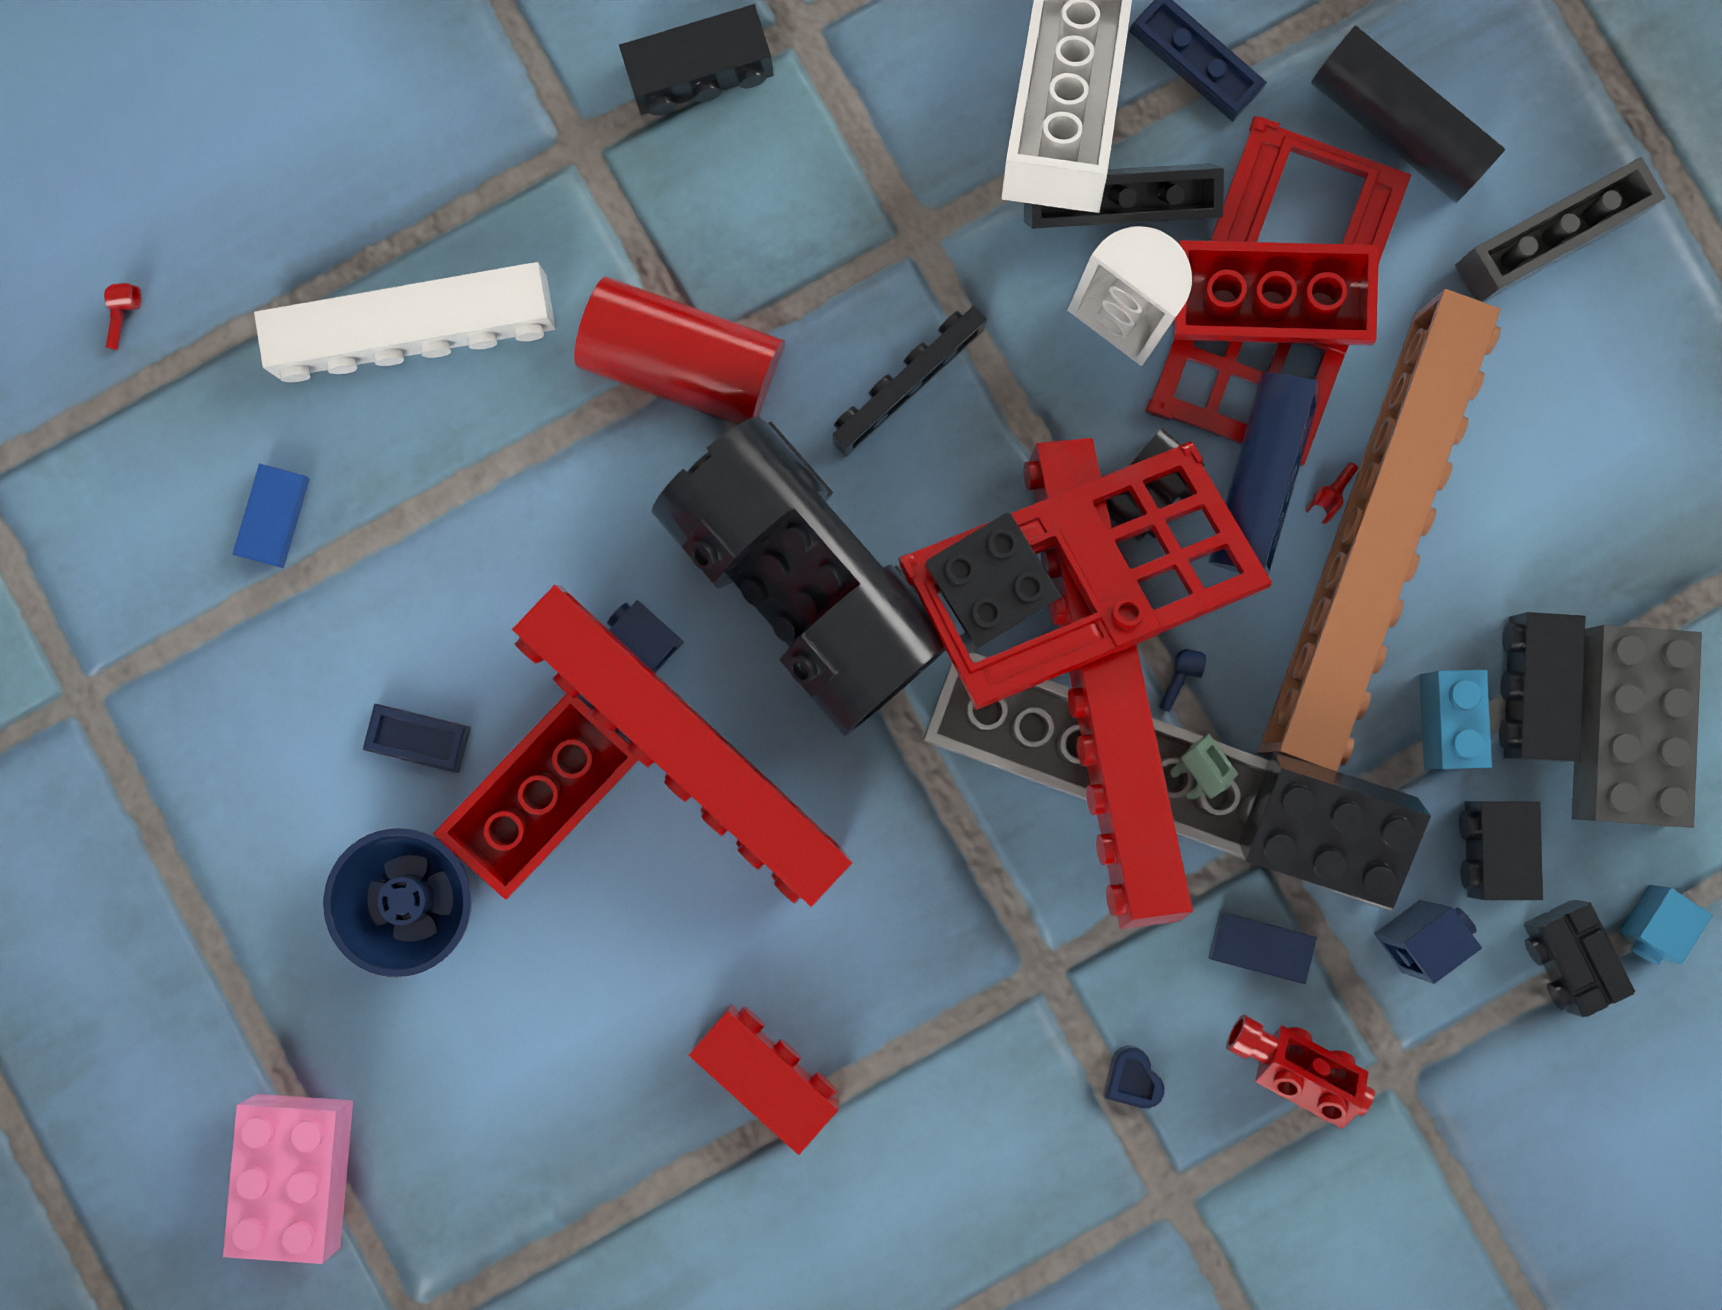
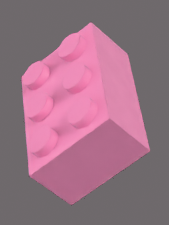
(288, 1178)

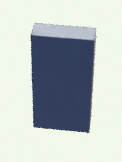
(416, 738)
(1262, 947)

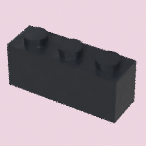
(697, 60)
(1543, 687)

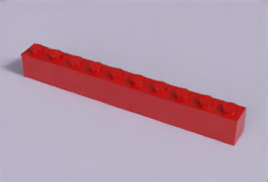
(1116, 732)

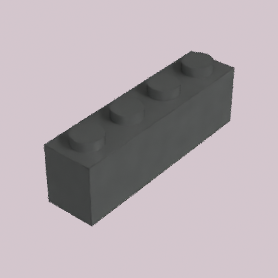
(1560, 230)

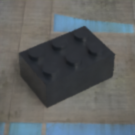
(1333, 830)

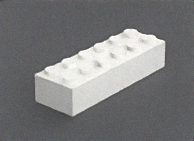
(1067, 103)

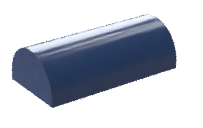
(1269, 462)

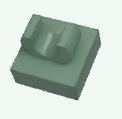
(1208, 767)

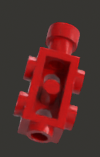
(1304, 1071)

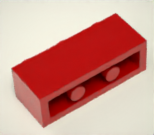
(766, 1077)

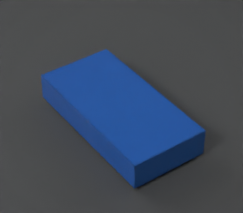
(271, 516)

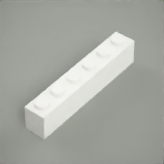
(405, 322)

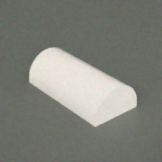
(1133, 289)

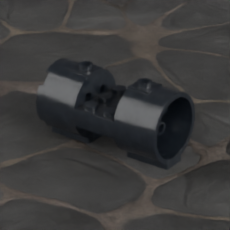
(763, 521)

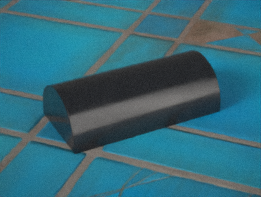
(1407, 114)

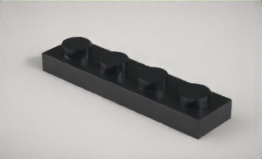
(921, 367)

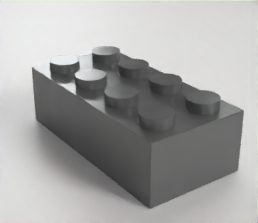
(1638, 726)

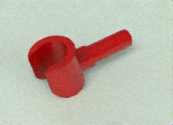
(120, 298)
(1330, 496)

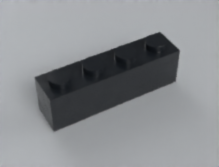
(1144, 196)

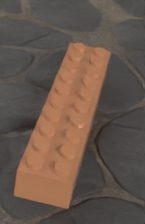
(1381, 531)

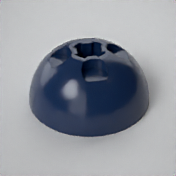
(379, 920)

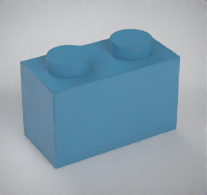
(1455, 719)

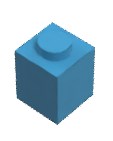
(1664, 925)

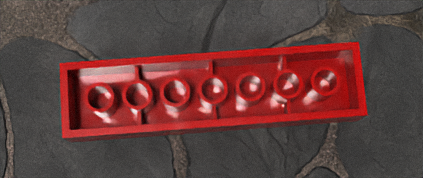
(682, 744)

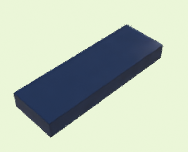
(1198, 57)

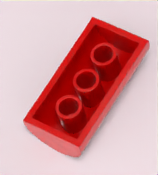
(1280, 293)
(676, 351)
(537, 795)

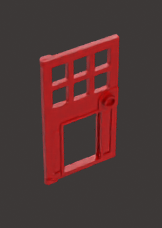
(1242, 221)
(1105, 581)

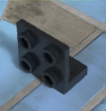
(991, 581)

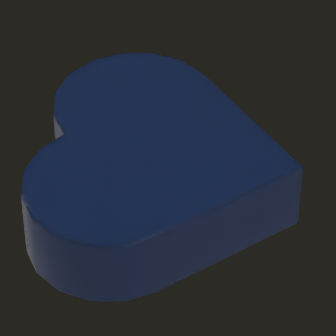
(1132, 1079)

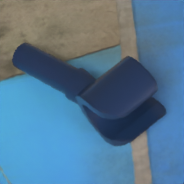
(1186, 663)

